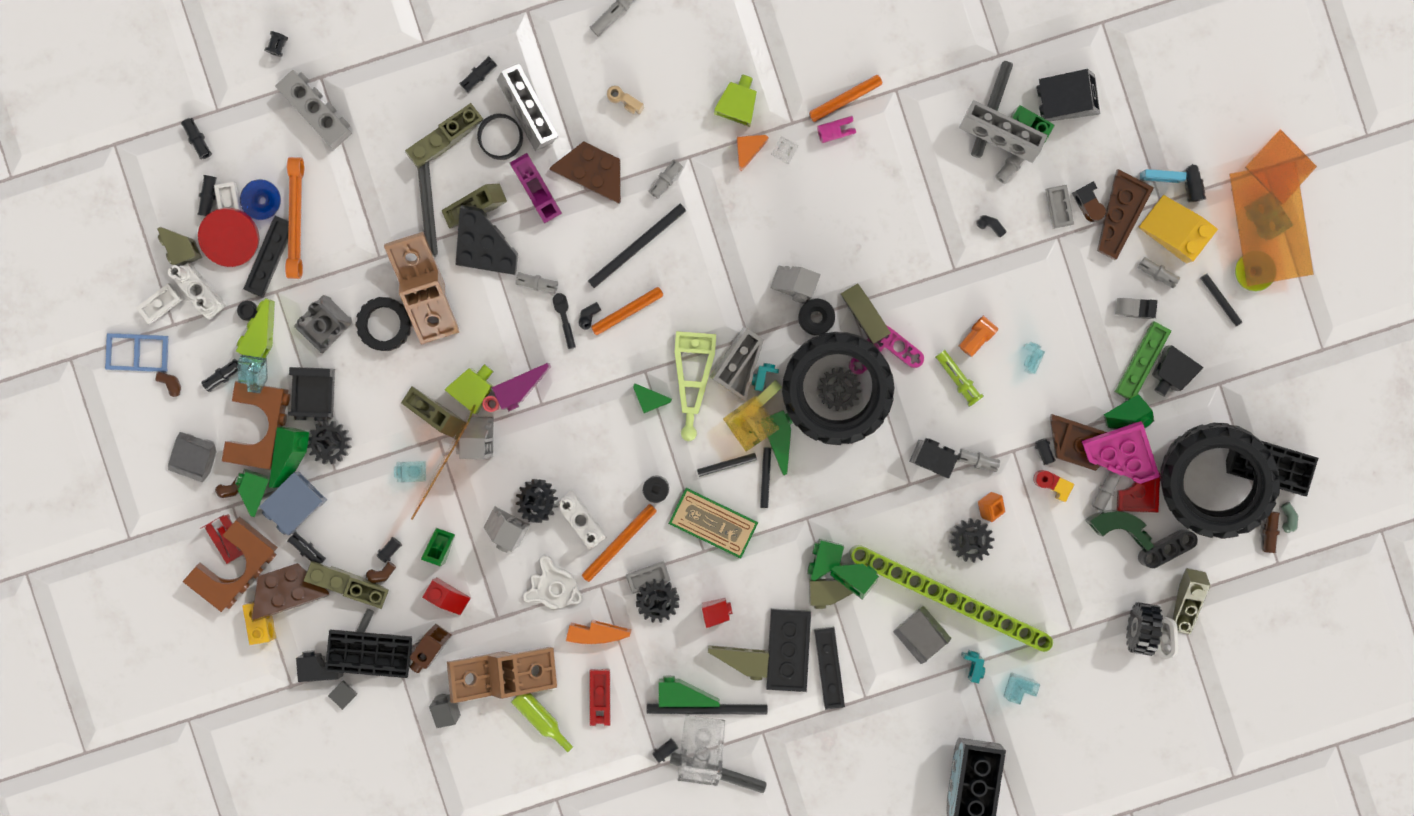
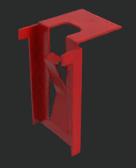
(233, 551)

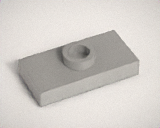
(1059, 206)
(638, 578)

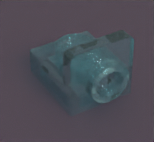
(1032, 361)
(410, 471)

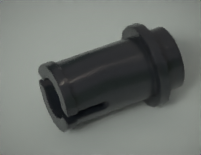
(1045, 451)
(388, 550)
(665, 750)

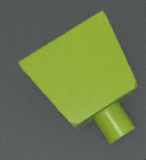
(737, 102)
(471, 388)

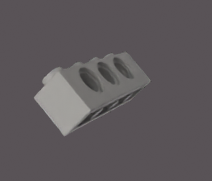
(290, 87)
(527, 107)
(1003, 131)

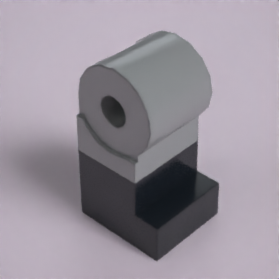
(1136, 308)

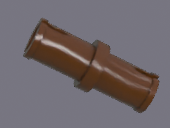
(1271, 532)

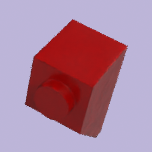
(446, 596)
(716, 612)

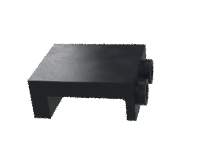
(312, 393)

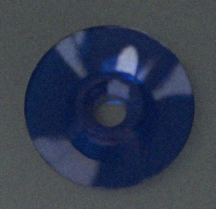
(251, 197)

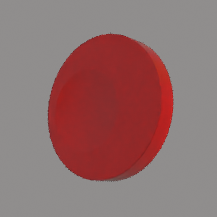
(228, 237)

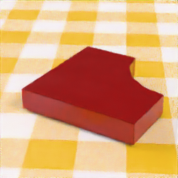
(1140, 497)

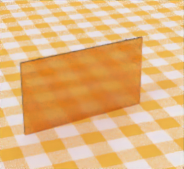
(1271, 223)
(443, 461)

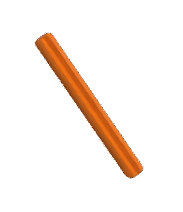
(619, 543)

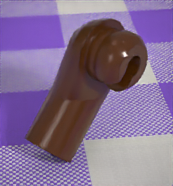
(171, 382)
(227, 491)
(380, 576)

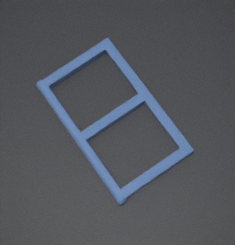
(136, 352)

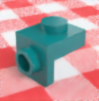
(759, 378)
(977, 670)

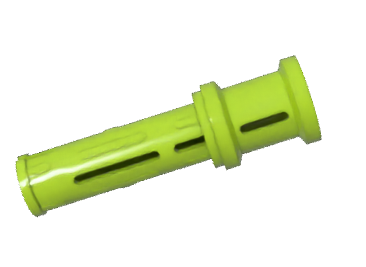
(967, 384)

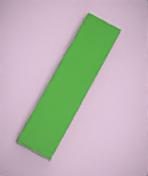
(1143, 360)

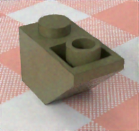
(179, 247)

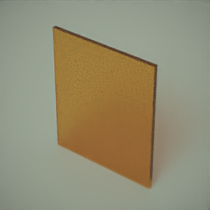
(1281, 151)

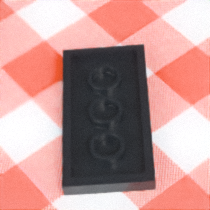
(788, 650)

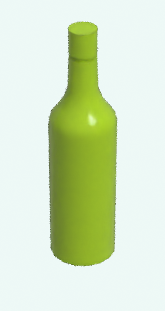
(540, 718)

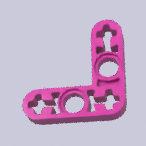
(888, 344)

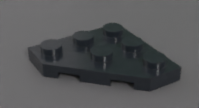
(482, 244)

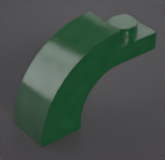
(1110, 520)

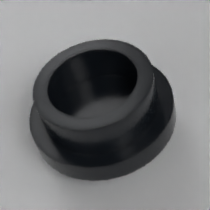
(247, 310)

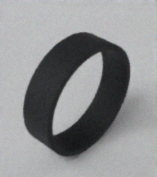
(487, 120)

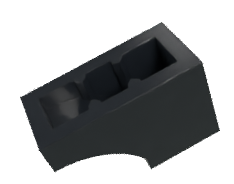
(312, 668)

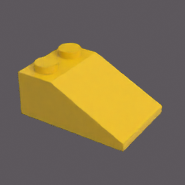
(1178, 229)

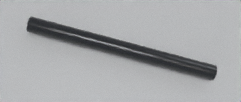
(637, 245)
(737, 709)

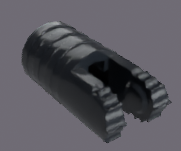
(1194, 184)

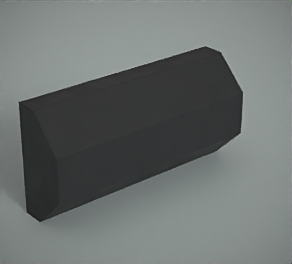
(1294, 468)
(368, 653)

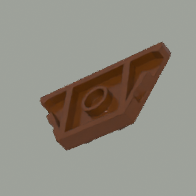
(592, 170)
(1068, 440)
(283, 591)

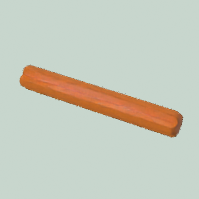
(845, 98)
(627, 311)

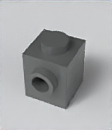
(443, 711)

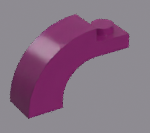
(535, 188)

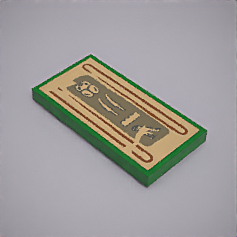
(713, 523)

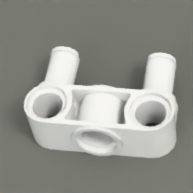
(189, 280)
(572, 507)

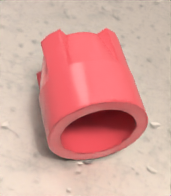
(486, 404)

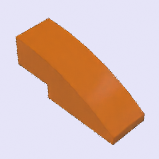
(597, 633)

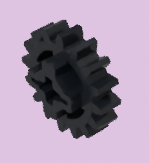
(847, 390)
(326, 450)
(535, 500)
(977, 534)
(657, 609)

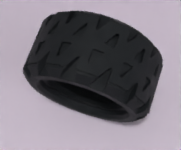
(838, 431)
(1228, 522)

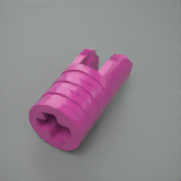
(832, 130)

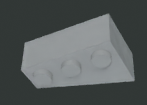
(796, 282)
(738, 363)
(477, 439)
(505, 529)

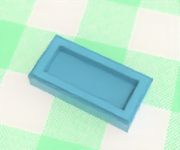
(1163, 176)

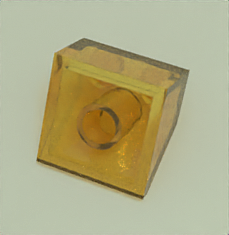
(751, 423)

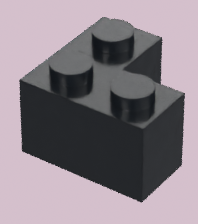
(934, 458)

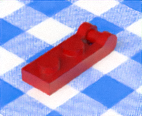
(600, 696)

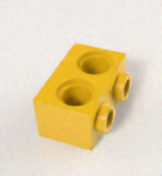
(260, 630)

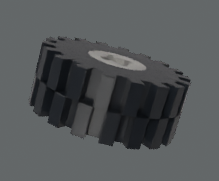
(1144, 628)

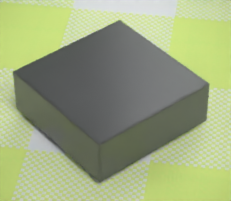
(342, 695)

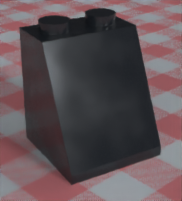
(1068, 95)

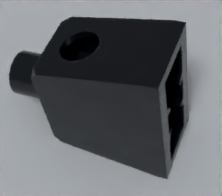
(1174, 370)

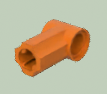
(981, 332)

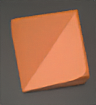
(991, 506)

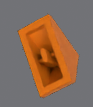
(748, 147)

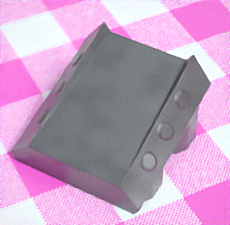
(323, 323)
(192, 457)
(922, 635)

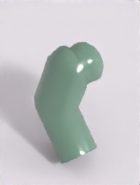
(1292, 518)

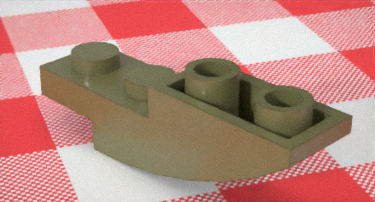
(445, 136)
(346, 584)

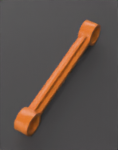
(294, 264)

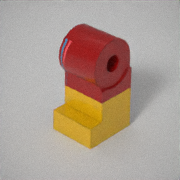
(1055, 483)

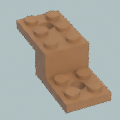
(421, 288)
(501, 674)

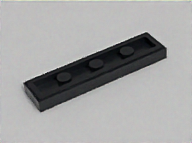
(268, 257)
(829, 668)

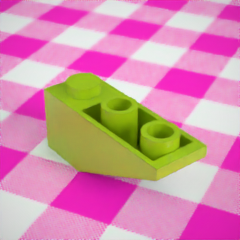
(259, 336)

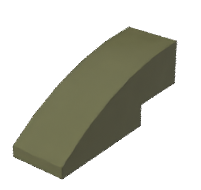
(865, 313)

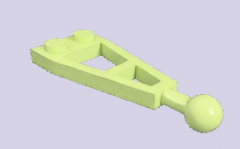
(693, 343)

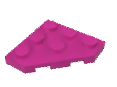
(1124, 452)

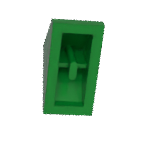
(650, 399)
(438, 547)

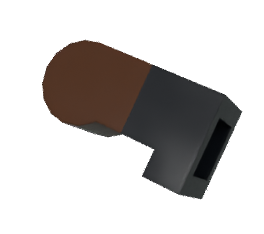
(1088, 203)

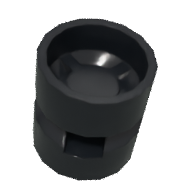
(656, 489)

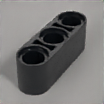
(1177, 548)

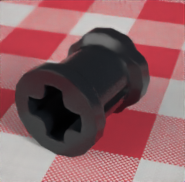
(280, 40)

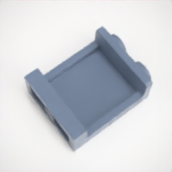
(292, 503)

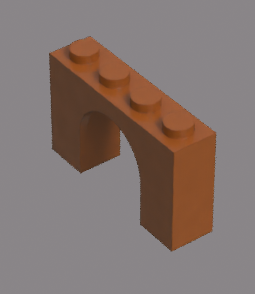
(273, 403)
(222, 591)

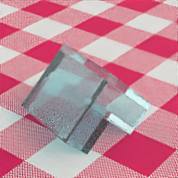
(252, 372)
(1018, 685)

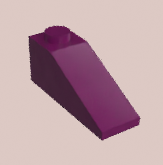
(517, 389)

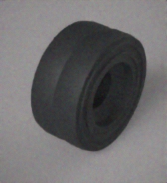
(824, 308)

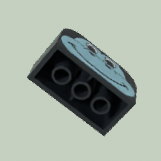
(975, 778)

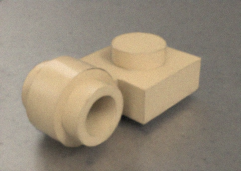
(631, 104)

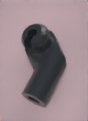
(993, 223)
(586, 315)

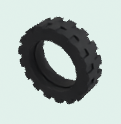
(362, 324)

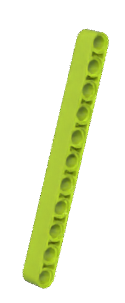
(960, 599)

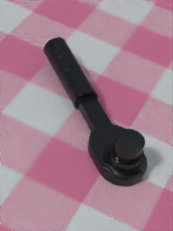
(561, 306)

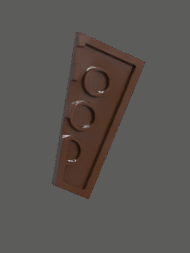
(1123, 210)

